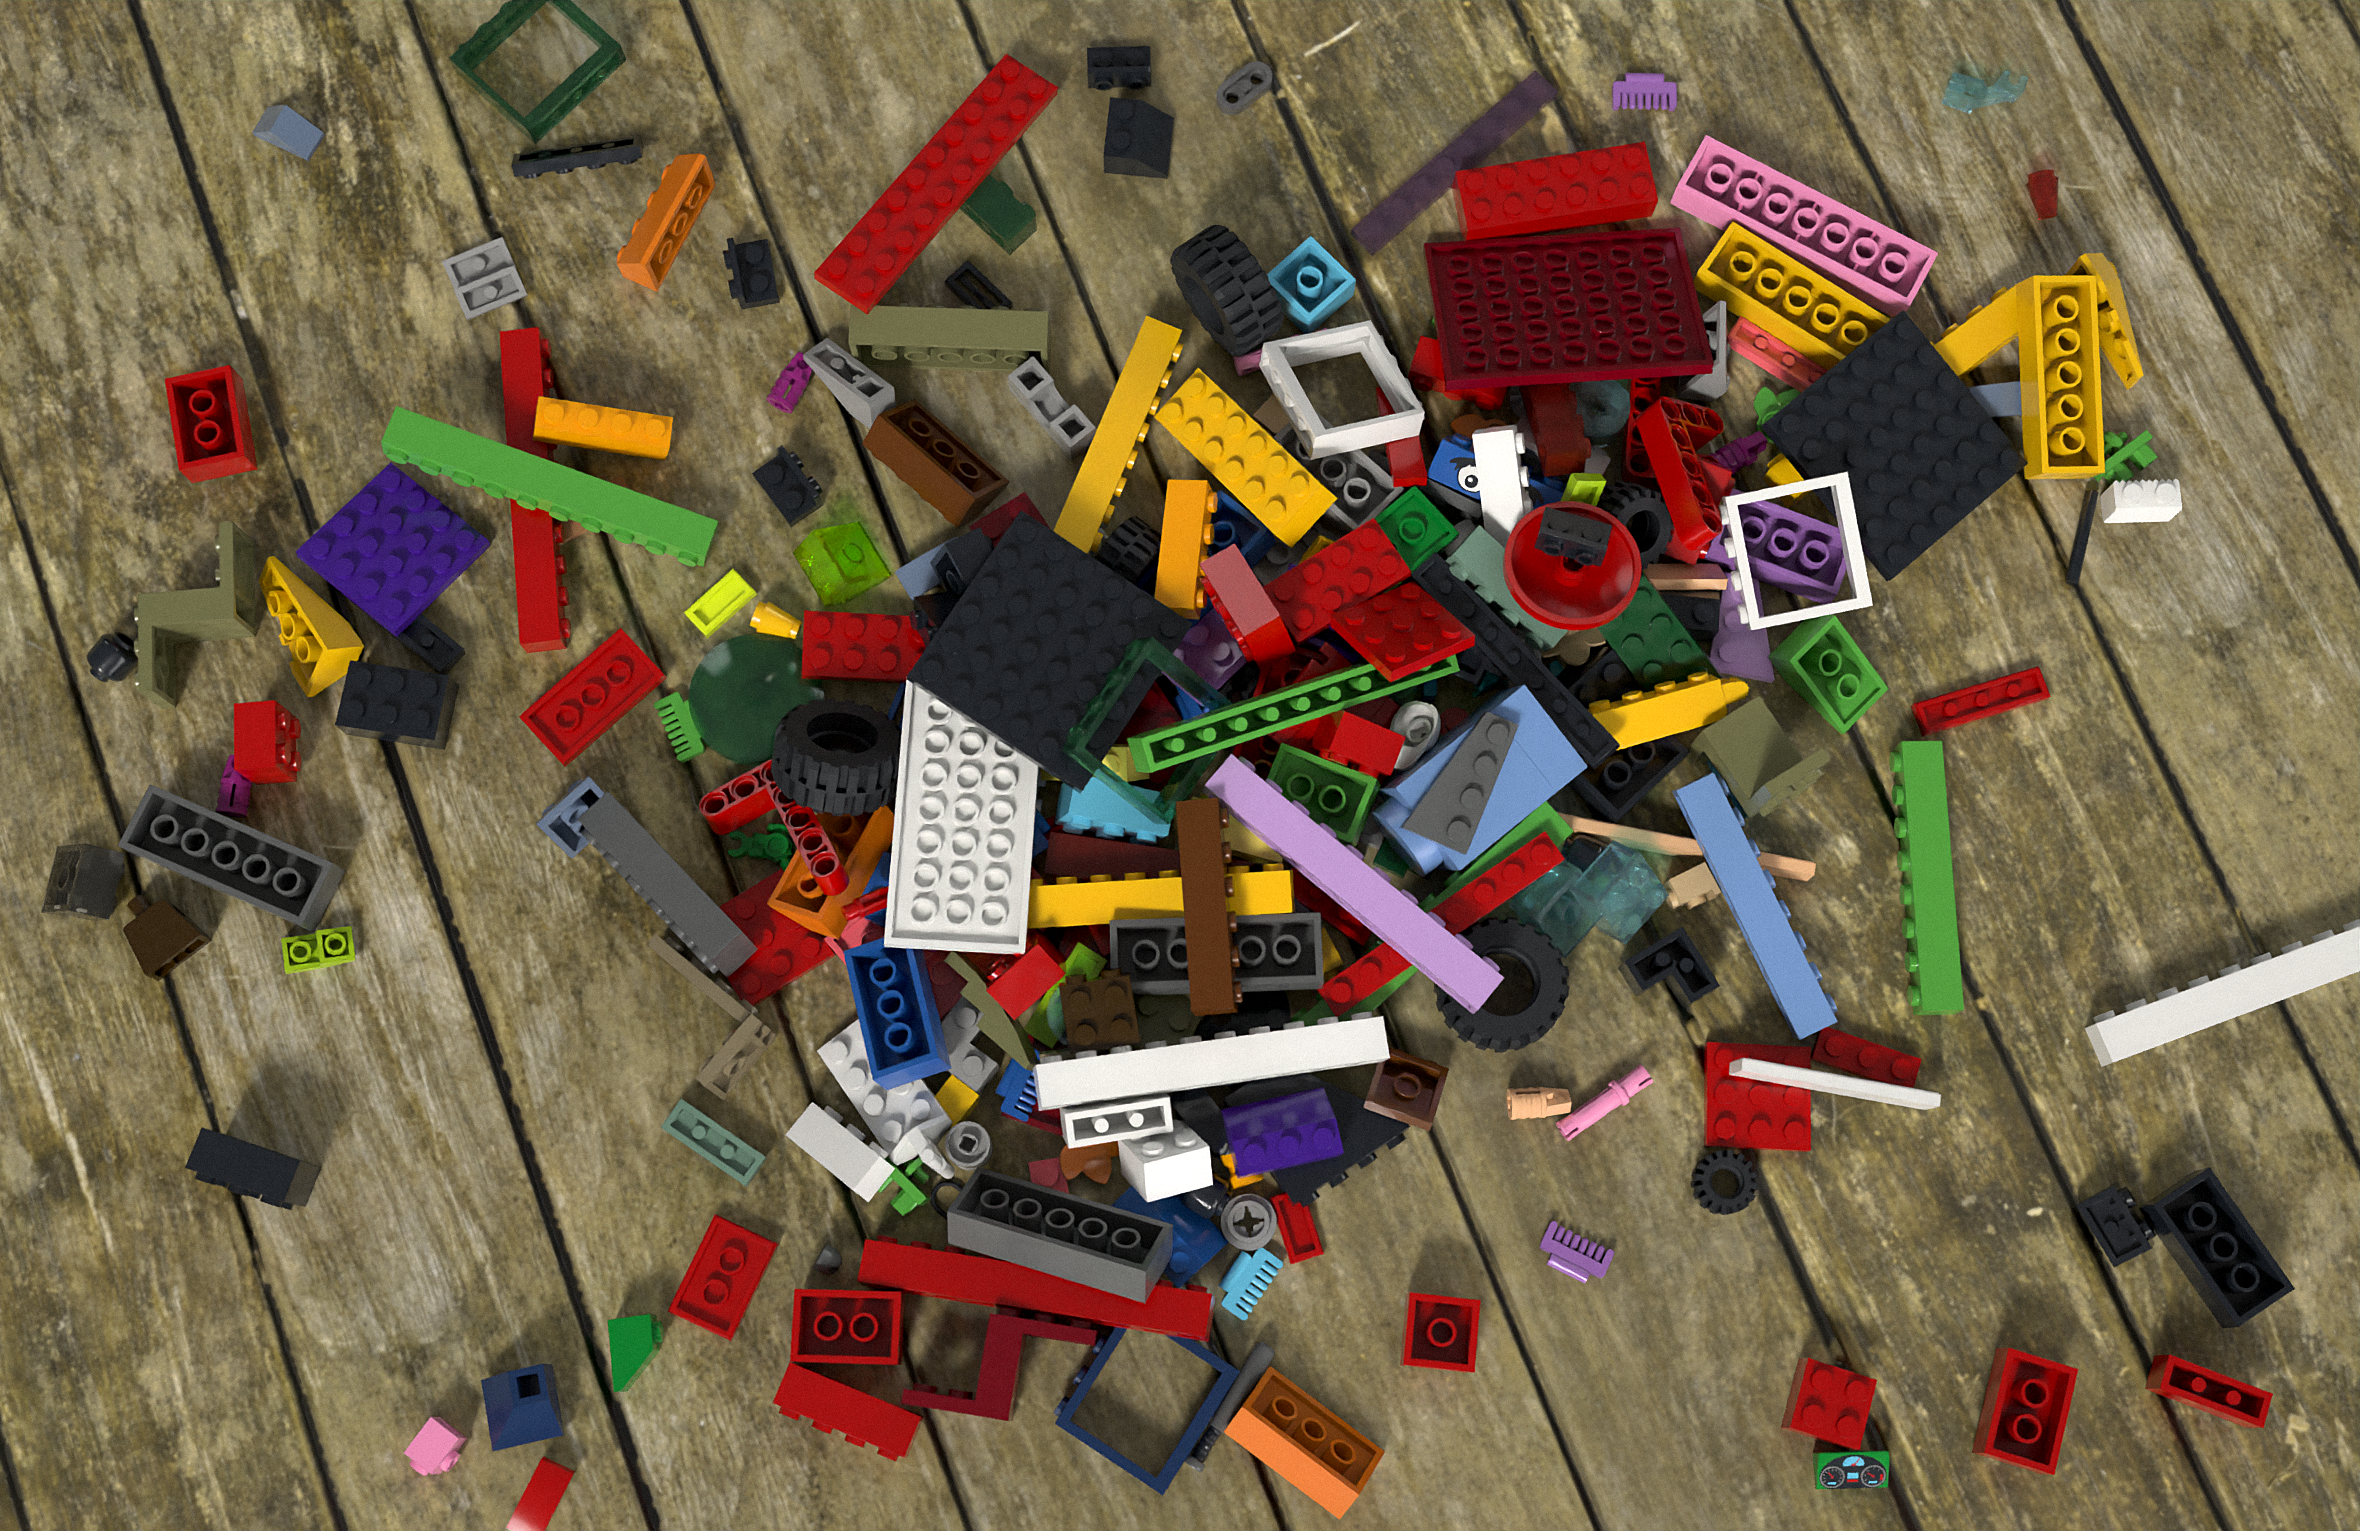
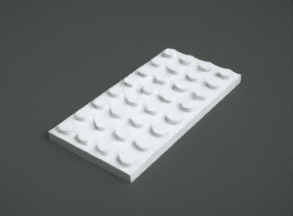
(959, 835)

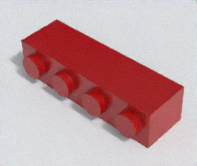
(847, 1410)

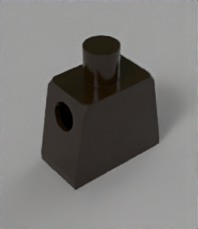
(161, 936)

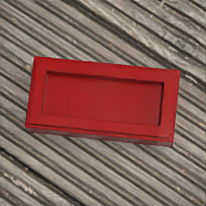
(1296, 1229)

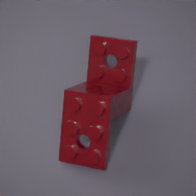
(1001, 1365)

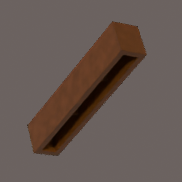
(1207, 907)

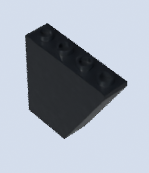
(1360, 1133)

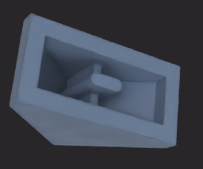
(288, 131)

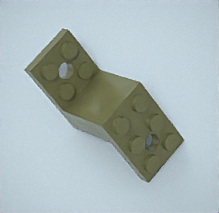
(195, 616)
(1756, 758)

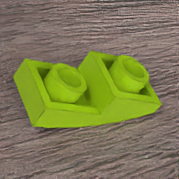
(318, 950)

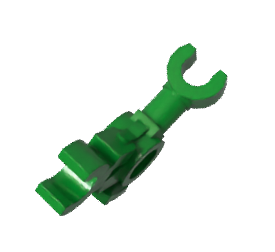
(771, 847)

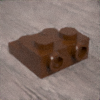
(1406, 1089)

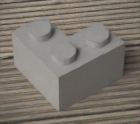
(961, 1036)

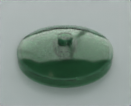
(745, 692)

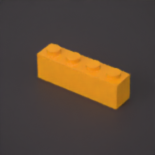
(602, 428)
(1185, 545)

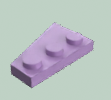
(1735, 647)

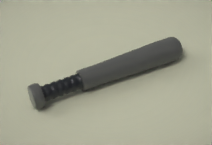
(1234, 1399)

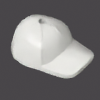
(1420, 726)

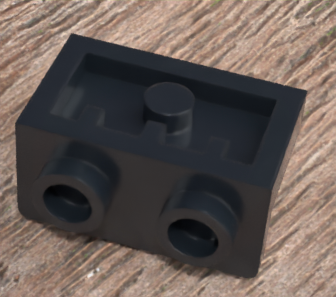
(1119, 67)
(752, 273)
(788, 486)
(1573, 537)
(2117, 1224)

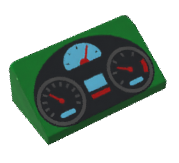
(1851, 1469)

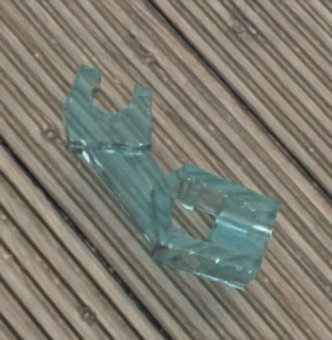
(2000, 92)

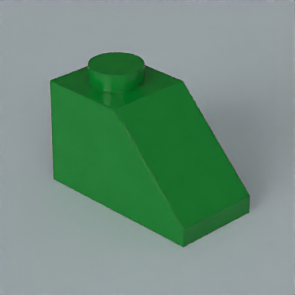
(632, 1347)

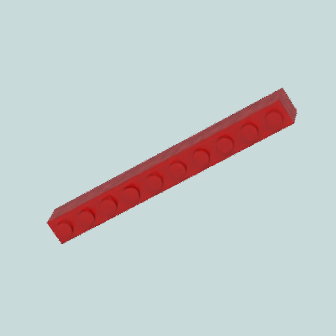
(534, 532)
(1012, 1286)

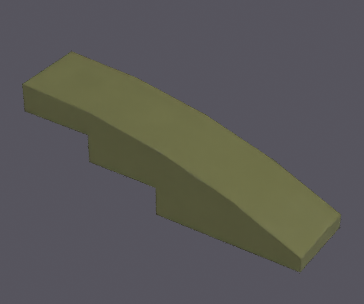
(996, 1021)

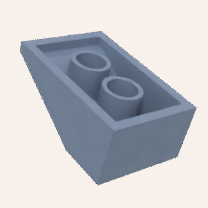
(561, 821)

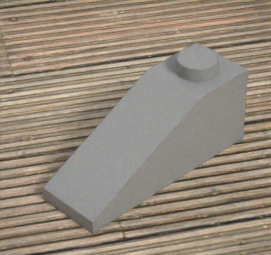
(851, 382)

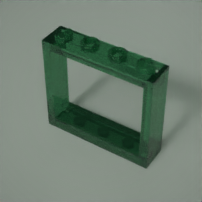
(568, 93)
(1187, 772)

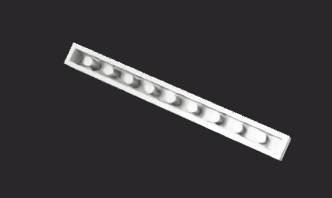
(2226, 997)
(1210, 1062)

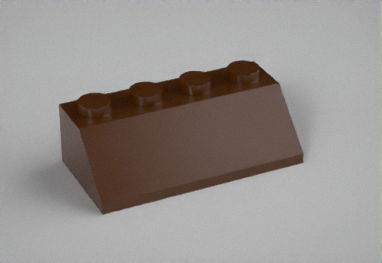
(934, 462)

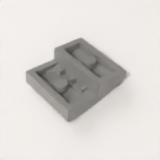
(485, 278)

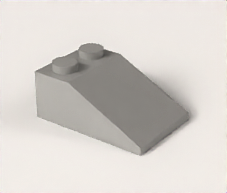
(1710, 386)

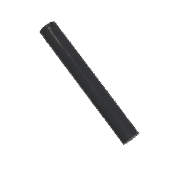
(2081, 537)

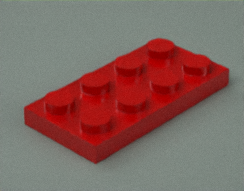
(1336, 579)
(859, 646)
(592, 697)

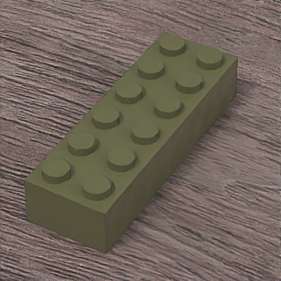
(949, 337)

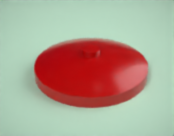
(1560, 588)

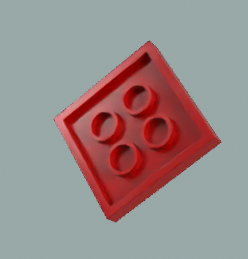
(1402, 631)
(783, 945)
(1753, 1111)

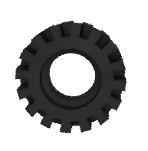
(1745, 1182)

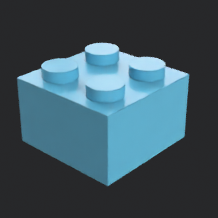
(1311, 285)

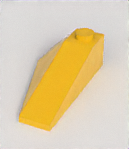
(2114, 324)
(312, 629)

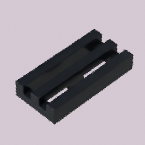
(981, 279)

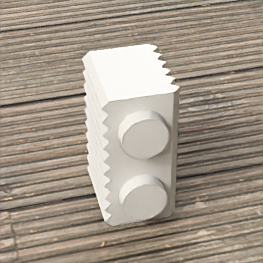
(2141, 501)

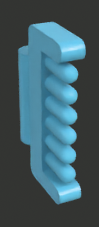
(1242, 1274)

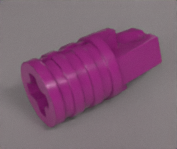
(796, 375)
(1741, 451)
(231, 782)

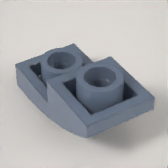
(1999, 399)
(918, 575)

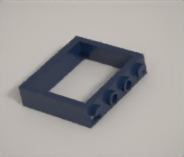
(1087, 1377)

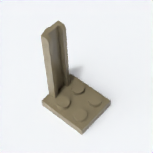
(741, 1045)

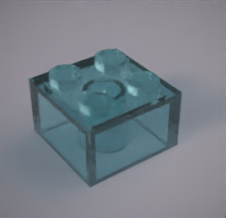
(1619, 891)

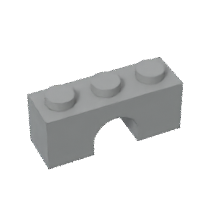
(1062, 422)

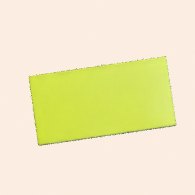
(720, 603)

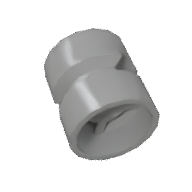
(969, 1146)

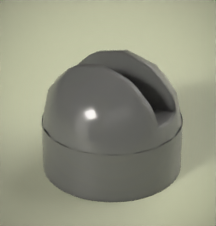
(828, 1260)

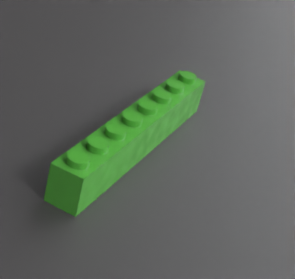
(1927, 878)

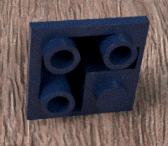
(522, 1406)

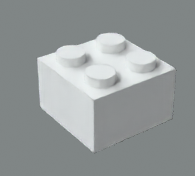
(1166, 1162)

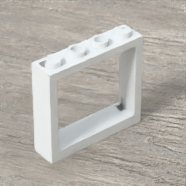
(1362, 337)
(1850, 540)

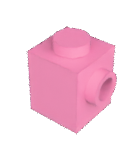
(435, 1447)

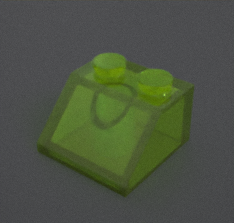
(841, 562)

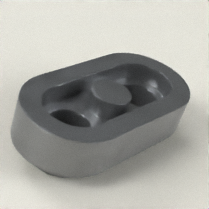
(1241, 88)

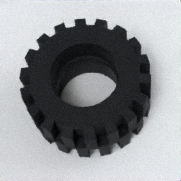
(1650, 517)
(1131, 549)

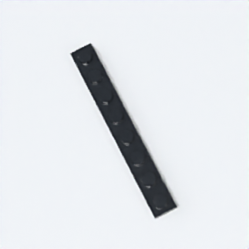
(1517, 661)

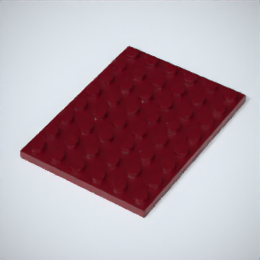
(1565, 309)

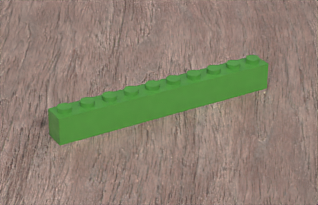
(548, 486)
(1271, 713)
(1540, 820)

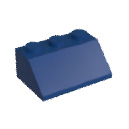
(1194, 1237)

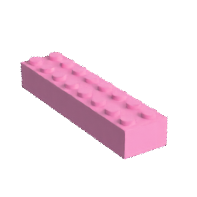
(1806, 225)

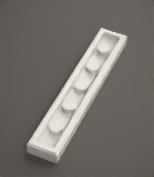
(1834, 1083)

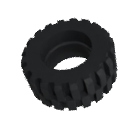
(1227, 289)
(837, 757)
(1548, 993)

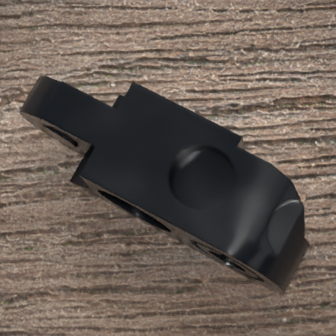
(1203, 1117)

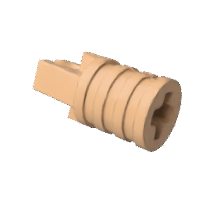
(1537, 1102)

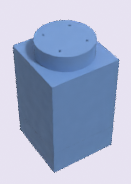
(1532, 772)

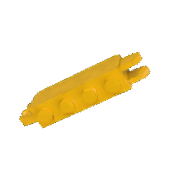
(1668, 708)

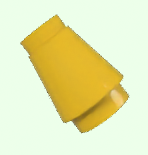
(775, 621)

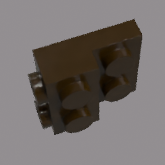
(1099, 1011)

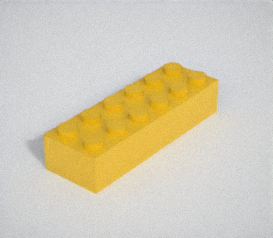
(1785, 298)
(2060, 377)
(1245, 458)

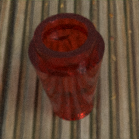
(2044, 193)

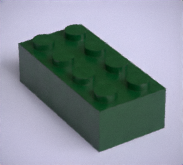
(1655, 640)

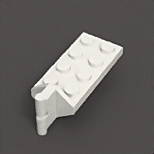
(904, 1118)

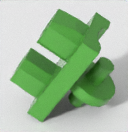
(2137, 451)
(912, 1194)

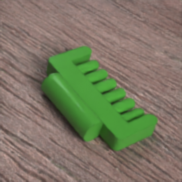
(676, 704)

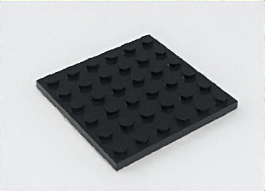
(1905, 434)
(1038, 644)

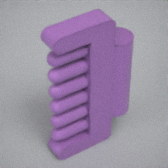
(1644, 85)
(1574, 1262)

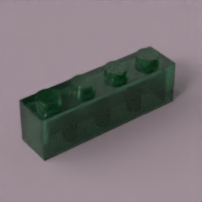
(1000, 214)

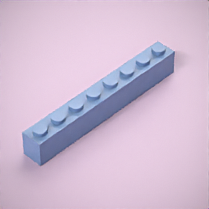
(1755, 906)

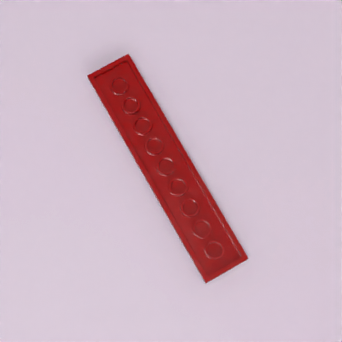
(935, 184)

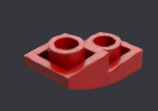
(541, 1496)

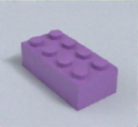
(1786, 550)

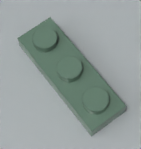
(714, 1142)

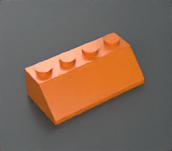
(666, 221)
(859, 846)
(1305, 1442)

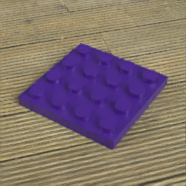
(393, 549)

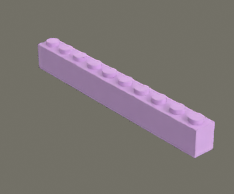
(1354, 884)

